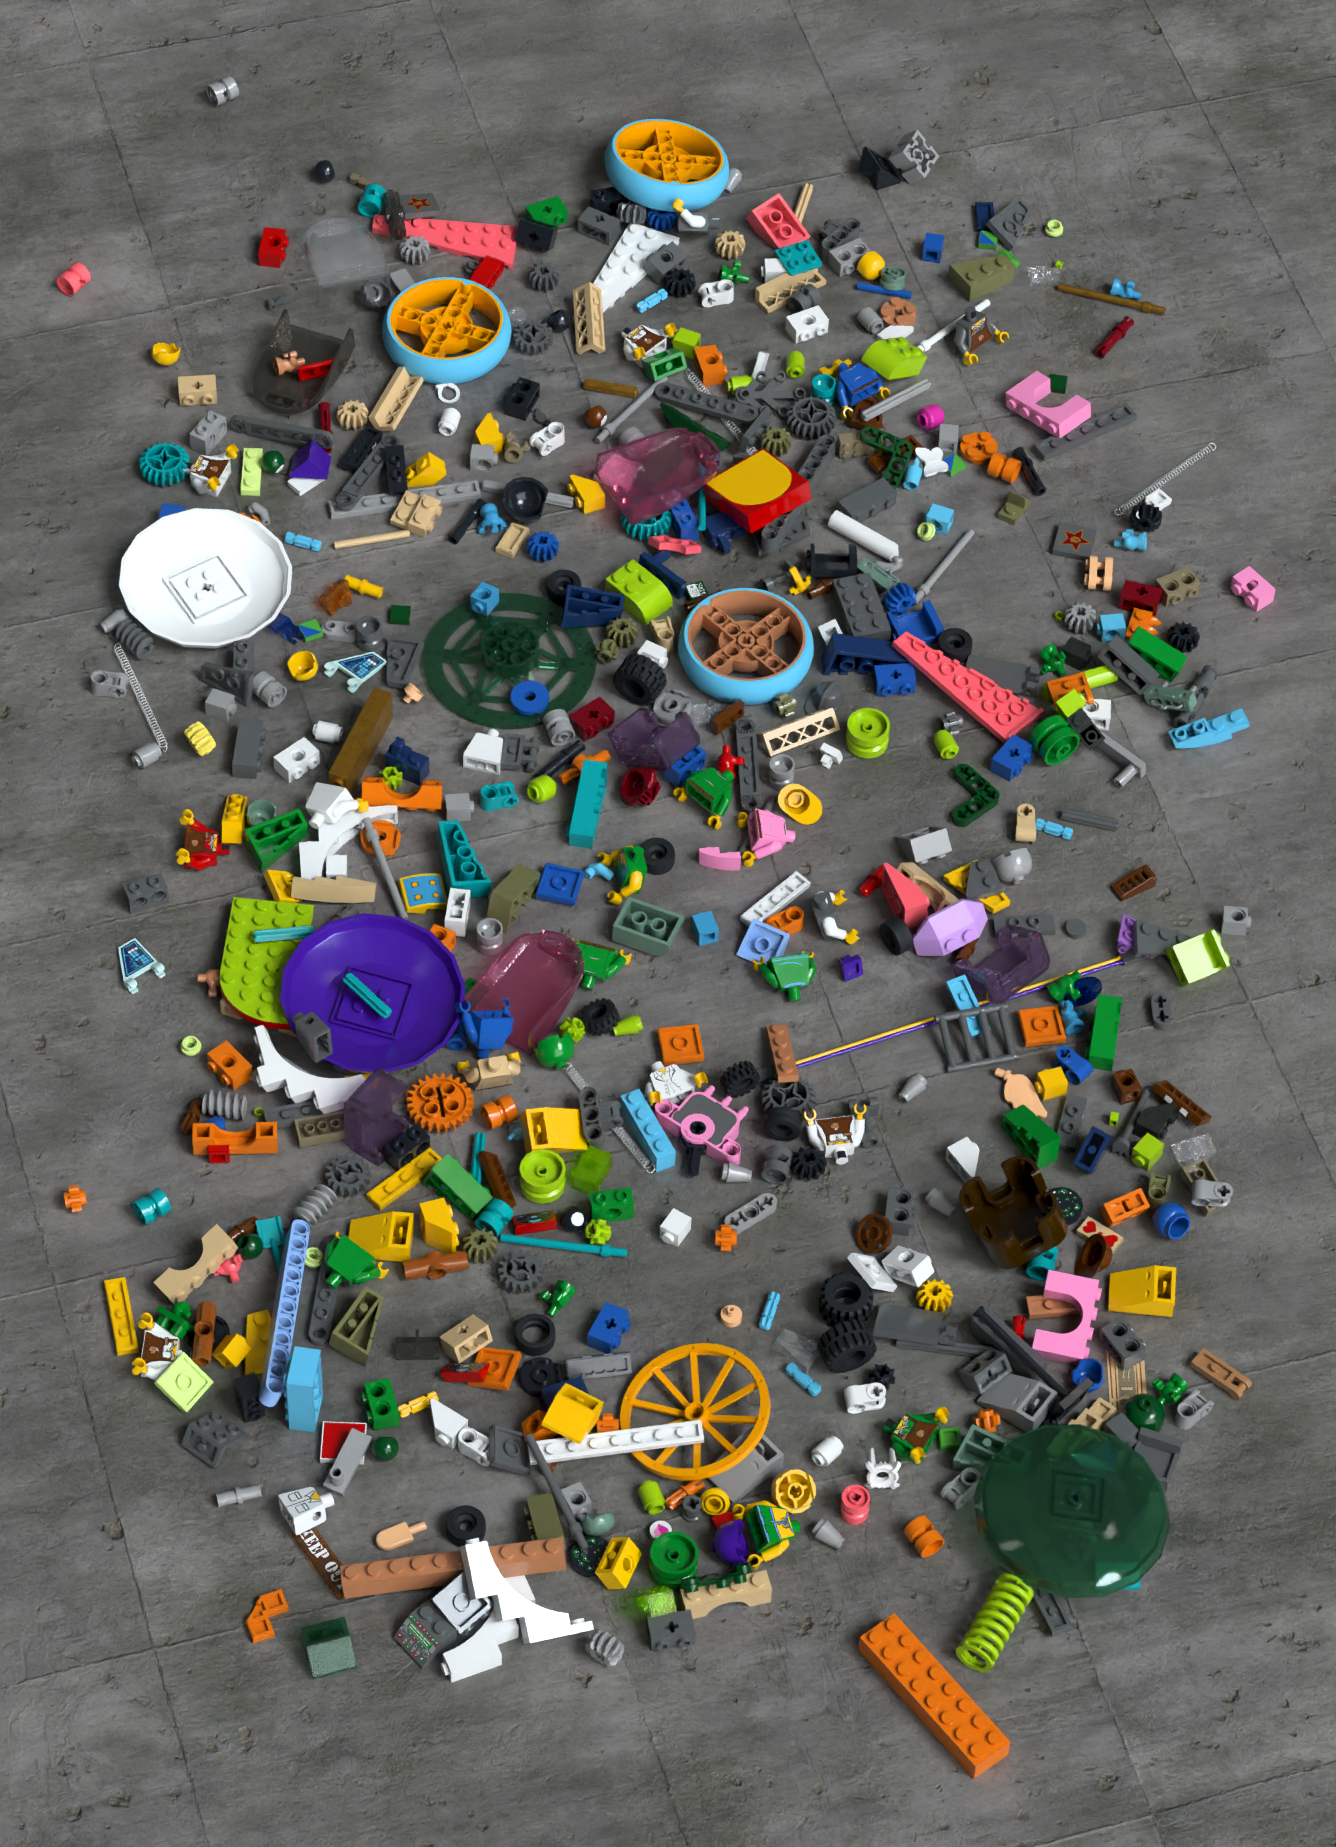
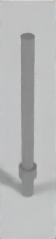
(610, 428)
(924, 589)
(373, 838)

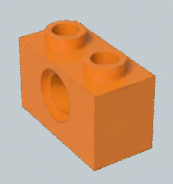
(709, 365)
(225, 1056)

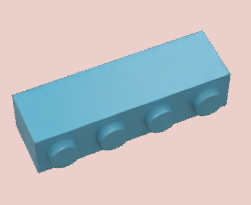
(647, 1130)

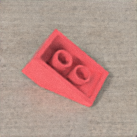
(777, 223)
(904, 897)

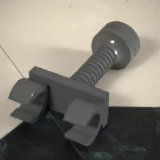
(768, 584)
(869, 1138)

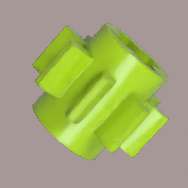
(392, 777)
(574, 1027)
(598, 1232)

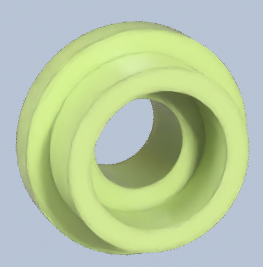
(1054, 228)
(926, 531)
(190, 1041)
(313, 1257)

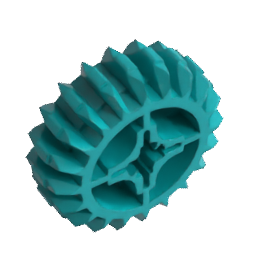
(163, 463)
(649, 527)

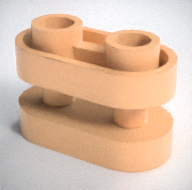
(1091, 578)

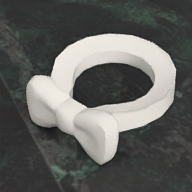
(439, 388)

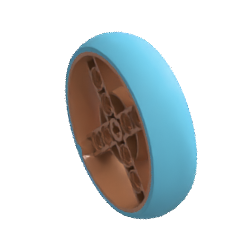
(742, 643)

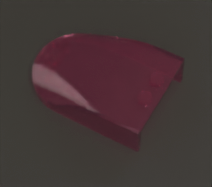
(657, 471)
(537, 978)

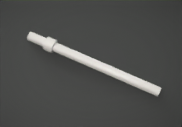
(925, 345)

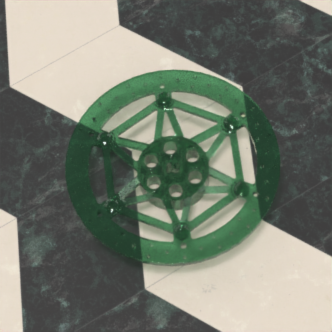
(507, 652)

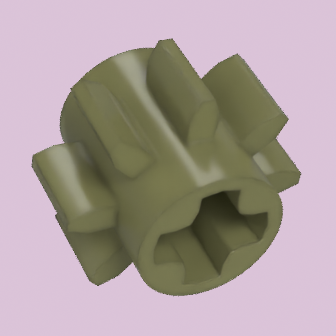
(606, 650)
(784, 705)

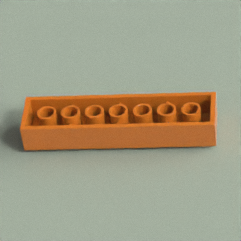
(934, 1696)

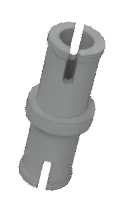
(239, 1495)

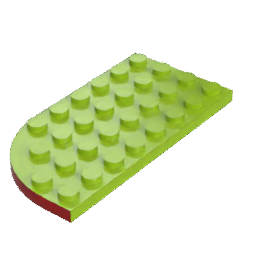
(252, 970)

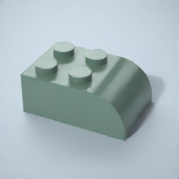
(646, 927)

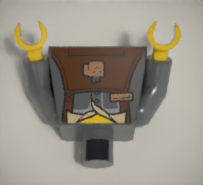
(973, 331)

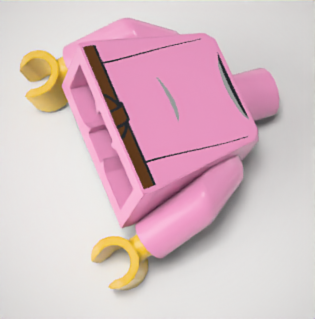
(766, 834)

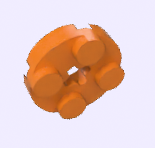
(983, 440)
(390, 835)

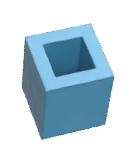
(705, 928)

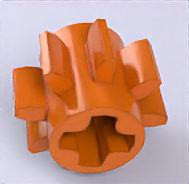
(75, 1198)
(725, 1238)
(987, 1419)
(607, 1423)

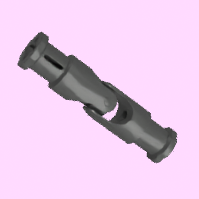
(1204, 685)

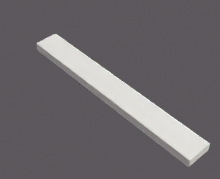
(621, 1441)

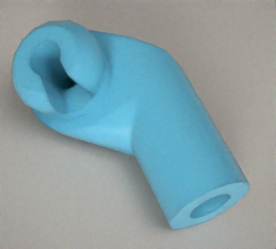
(598, 869)

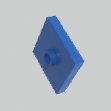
(560, 884)

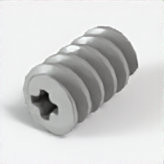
(226, 1105)
(315, 1204)

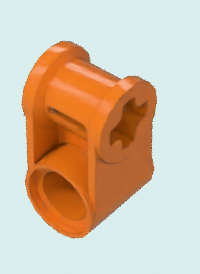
(785, 922)

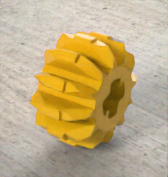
(934, 1295)

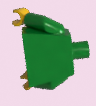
(350, 1263)

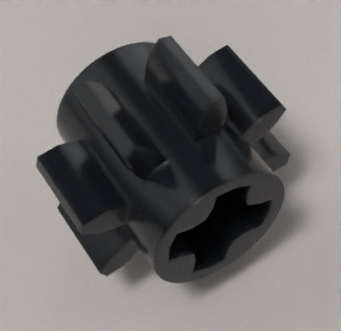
(882, 1375)

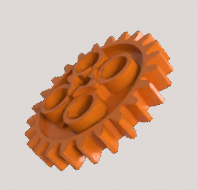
(453, 1096)

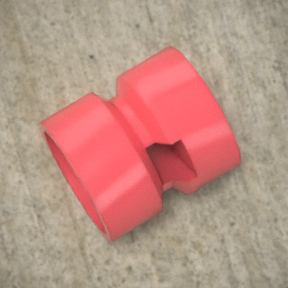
(73, 279)
(855, 1504)

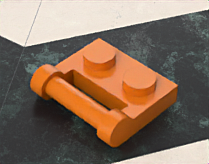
(1062, 686)

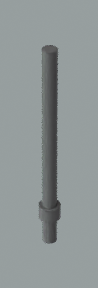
(574, 1527)

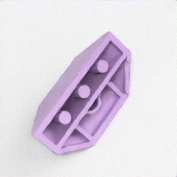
(950, 928)

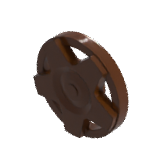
(874, 1233)

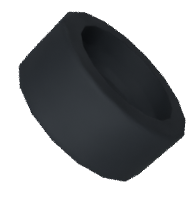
(535, 1320)

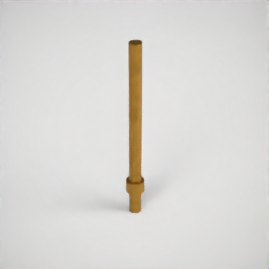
(1145, 306)

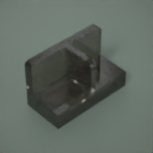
(417, 1348)

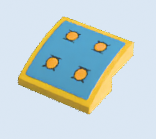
(423, 893)

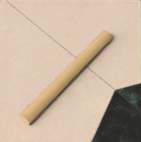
(371, 539)

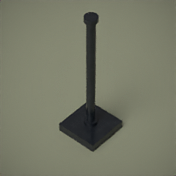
(1068, 1399)

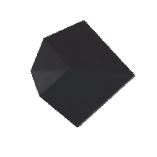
(877, 169)

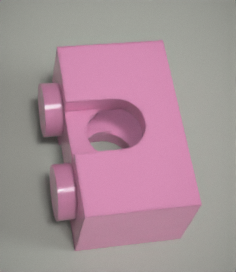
(1253, 588)

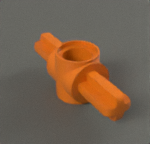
(577, 764)

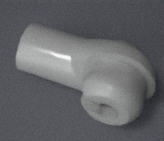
(895, 565)

